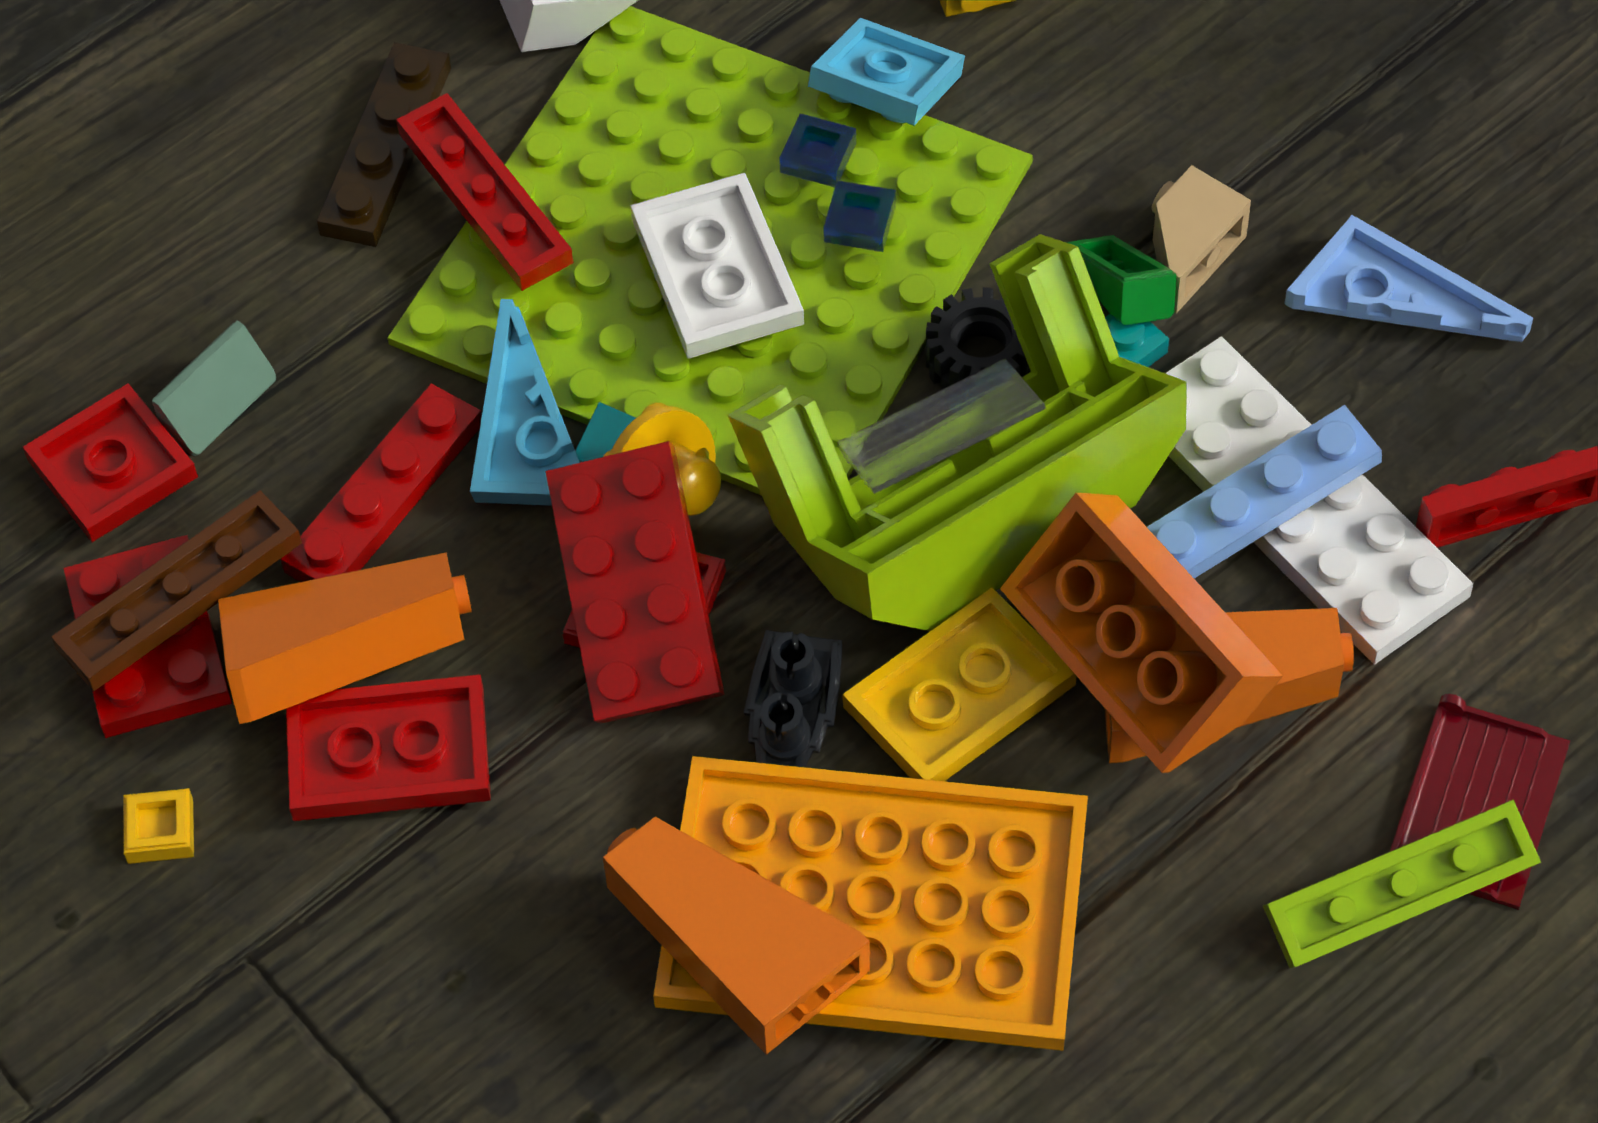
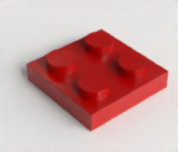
(110, 462)

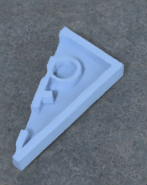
(1383, 280)

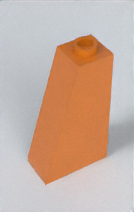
(336, 630)
(1301, 646)
(735, 932)

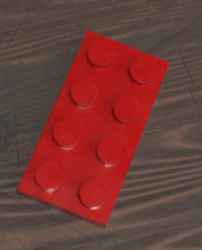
(634, 583)

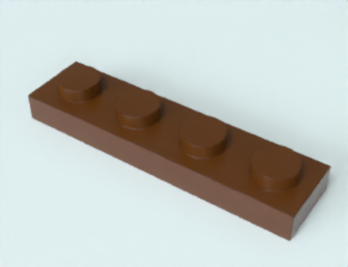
(176, 590)

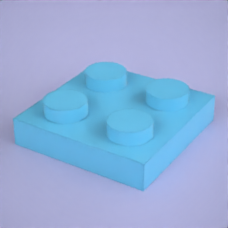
(886, 71)

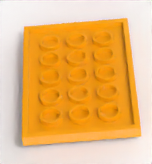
(947, 881)

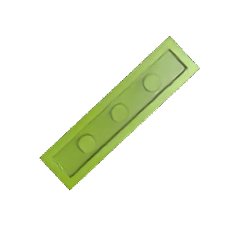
(1401, 884)

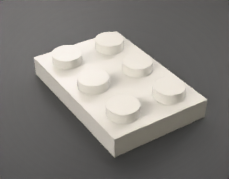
(717, 265)

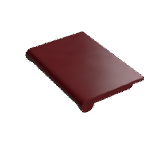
(1477, 764)

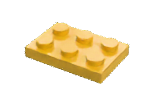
(959, 689)

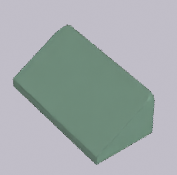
(214, 389)

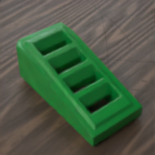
(1128, 281)

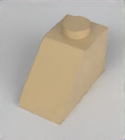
(1197, 228)

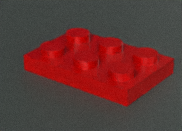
(170, 680)
(388, 748)

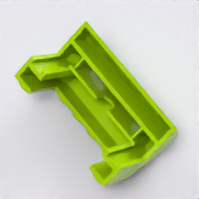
(973, 517)

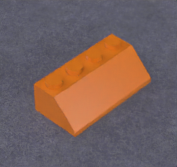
(1139, 630)

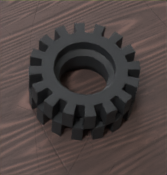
(967, 319)

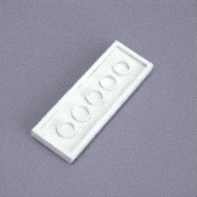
(1343, 550)

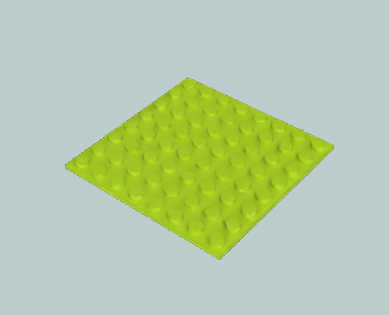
(674, 110)

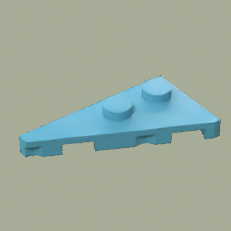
(519, 422)

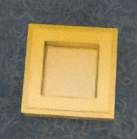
(158, 826)

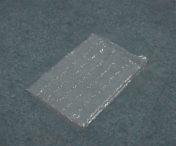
(940, 426)

